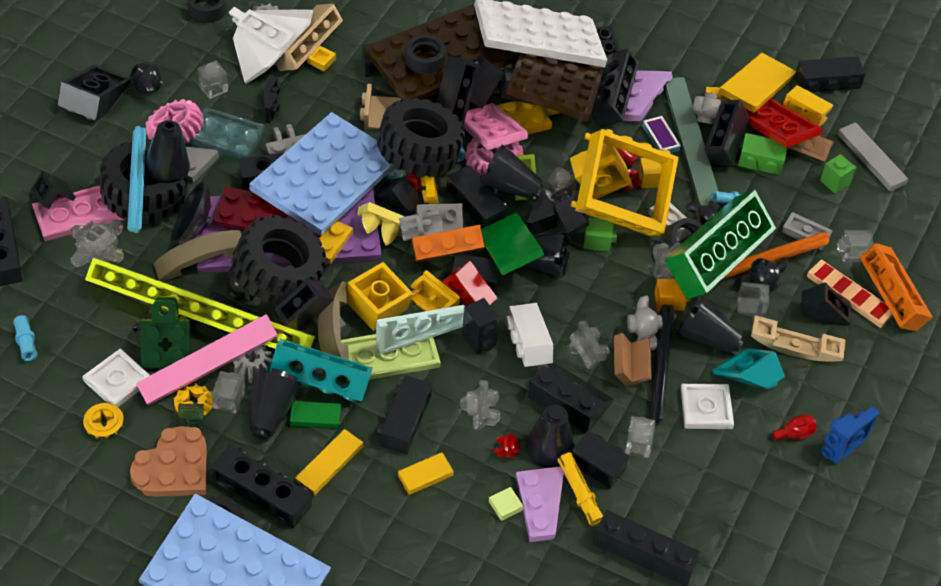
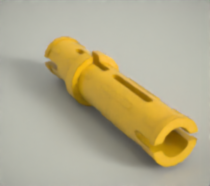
(584, 497)

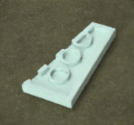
(412, 328)

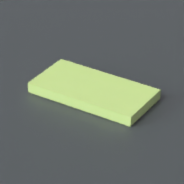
(404, 360)

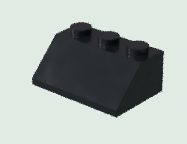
(560, 387)

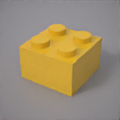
(611, 171)
(378, 295)

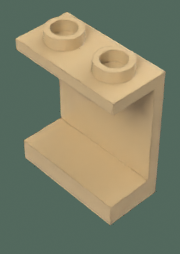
(374, 108)

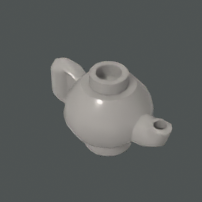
(706, 107)
(645, 322)

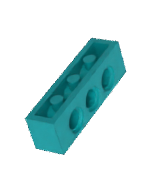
(333, 365)

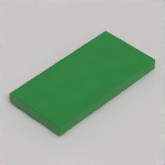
(510, 244)

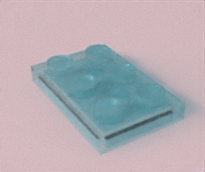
(228, 133)

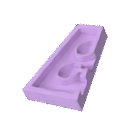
(644, 90)
(541, 500)

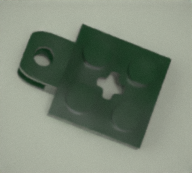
(164, 325)

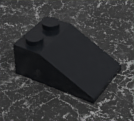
(92, 92)

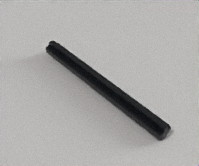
(661, 365)

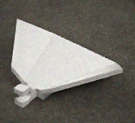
(265, 36)

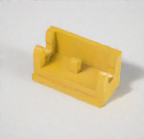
(808, 105)
(432, 294)

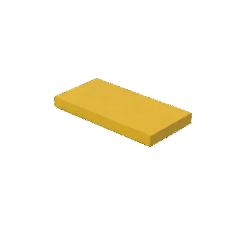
(757, 82)

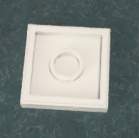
(115, 378)
(707, 406)

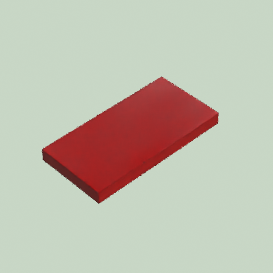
(782, 124)

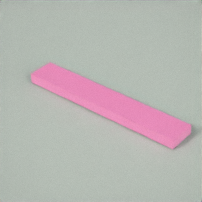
(207, 360)

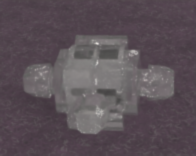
(97, 242)

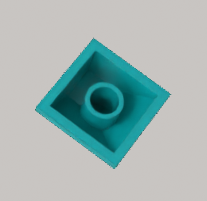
(753, 368)

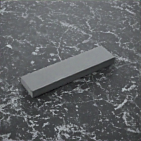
(872, 156)

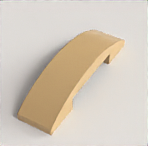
(797, 344)

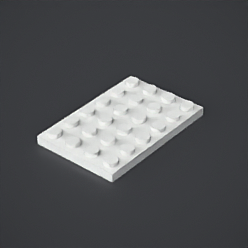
(539, 32)

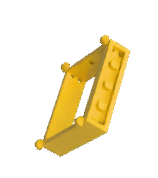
(622, 217)

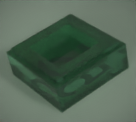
(191, 415)

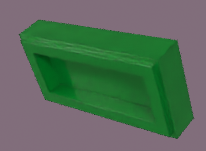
(315, 414)

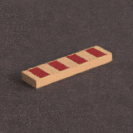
(852, 293)

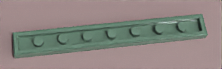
(690, 140)

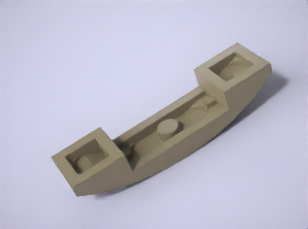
(195, 251)
(329, 324)

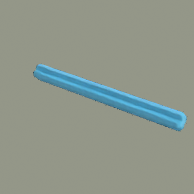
(137, 180)

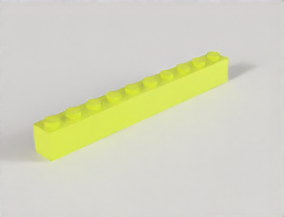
(189, 303)

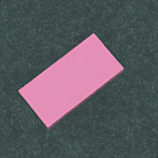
(493, 127)
(66, 213)

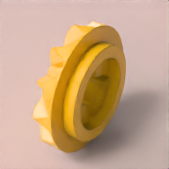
(200, 393)
(93, 418)

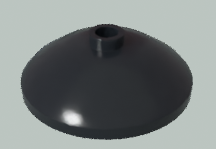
(192, 215)

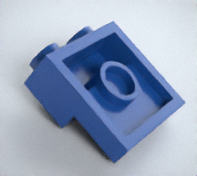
(848, 434)

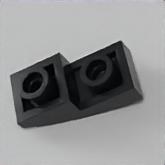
(607, 39)
(271, 94)

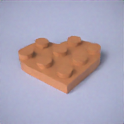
(174, 466)

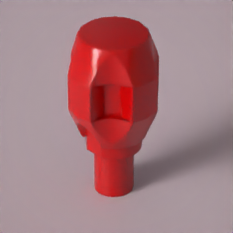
(797, 428)

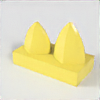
(373, 215)

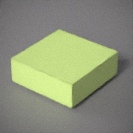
(506, 503)

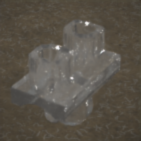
(660, 252)
(585, 344)
(478, 403)

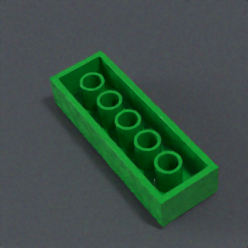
(720, 244)

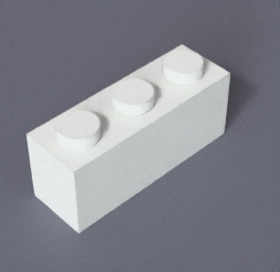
(530, 334)

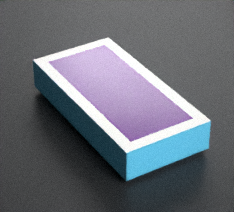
(661, 134)

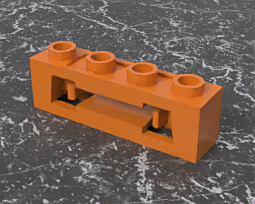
(896, 287)

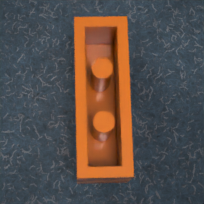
(447, 243)

